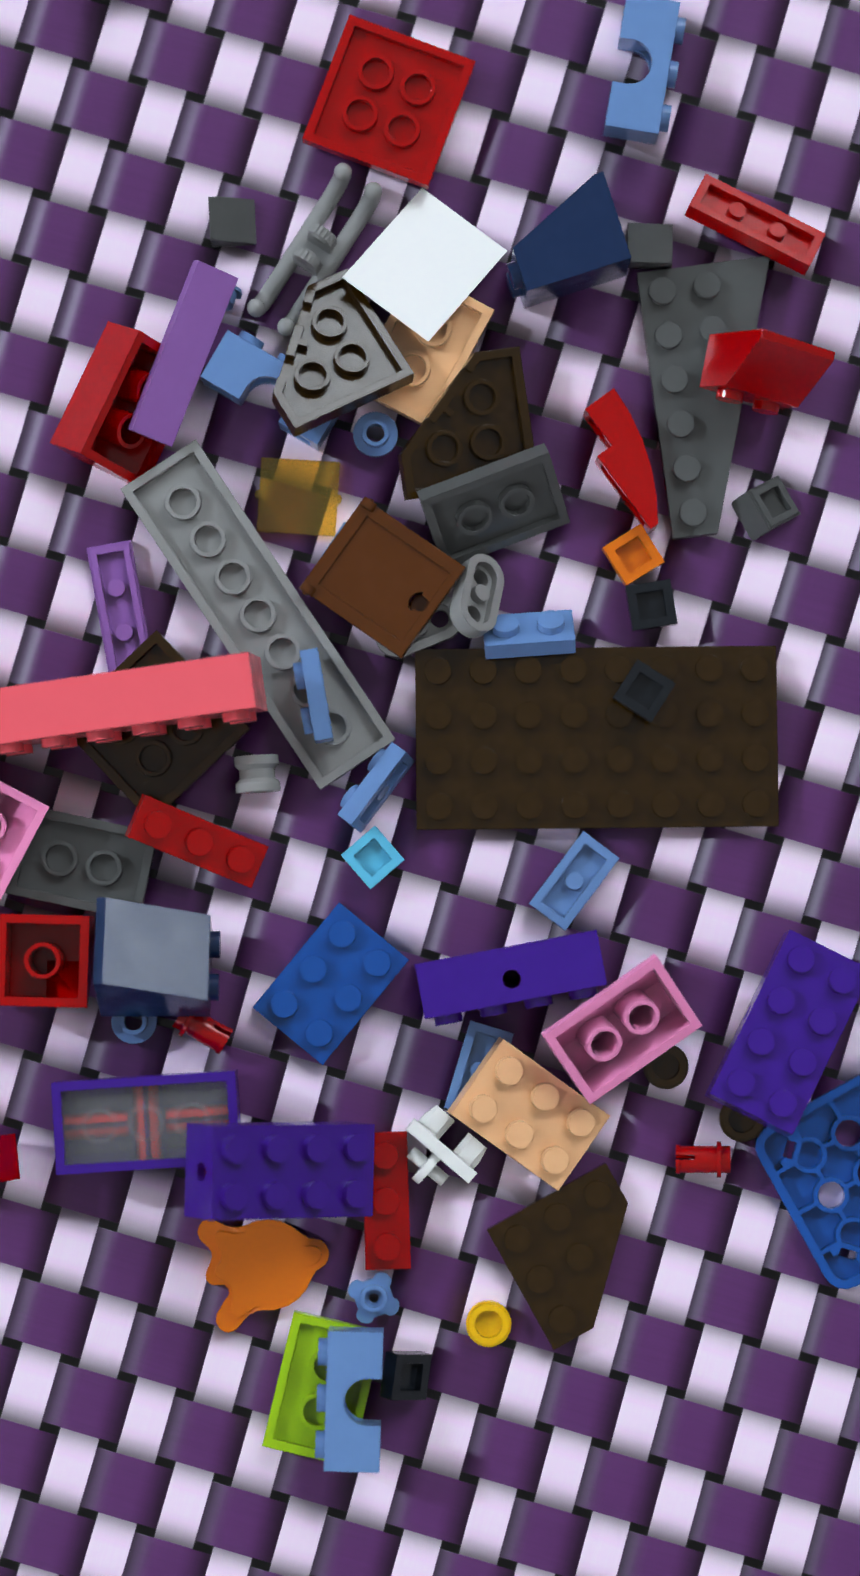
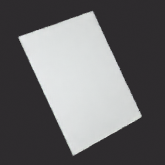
(424, 264)

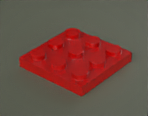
(388, 101)

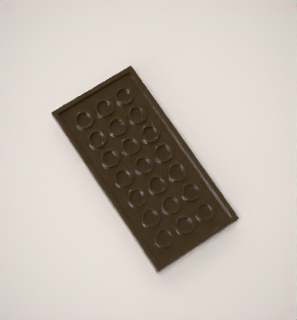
(553, 750)

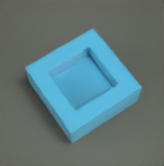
(372, 857)

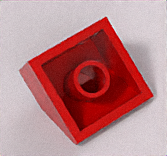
(762, 369)

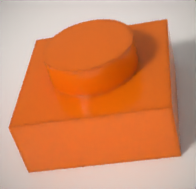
(633, 555)

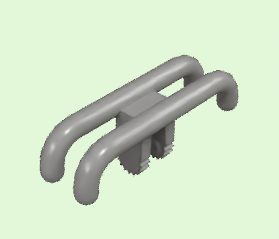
(316, 247)

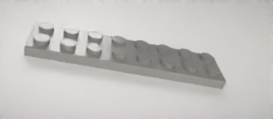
(254, 606)

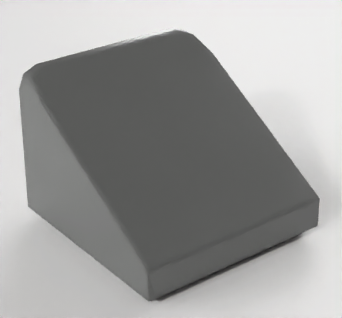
(232, 221)
(650, 245)
(765, 508)

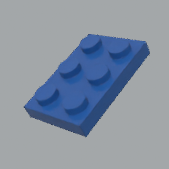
(330, 983)

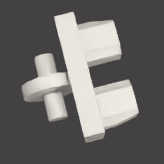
(428, 1132)

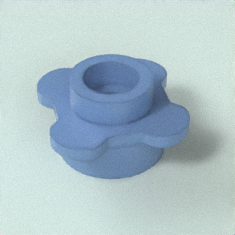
(367, 1309)

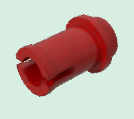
(204, 1030)
(706, 1159)

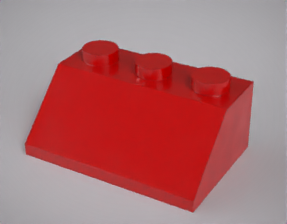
(105, 402)

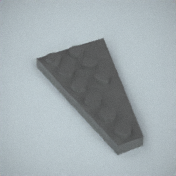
(692, 426)

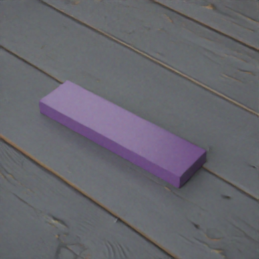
(182, 353)
(117, 600)

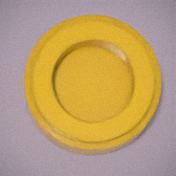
(488, 1323)

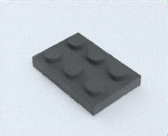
(495, 505)
(81, 860)

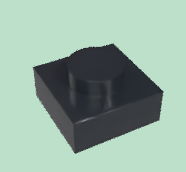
(651, 605)
(644, 691)
(405, 1375)

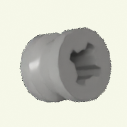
(257, 773)

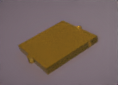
(298, 497)

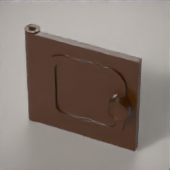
(374, 574)

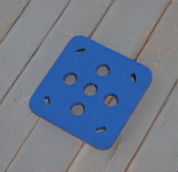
(815, 1161)

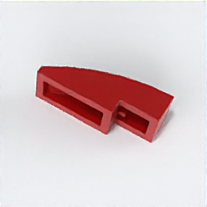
(625, 457)

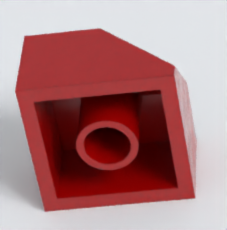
(46, 960)

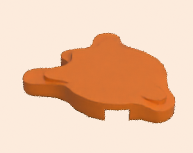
(260, 1264)

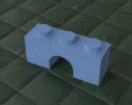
(638, 109)
(241, 366)
(348, 1441)

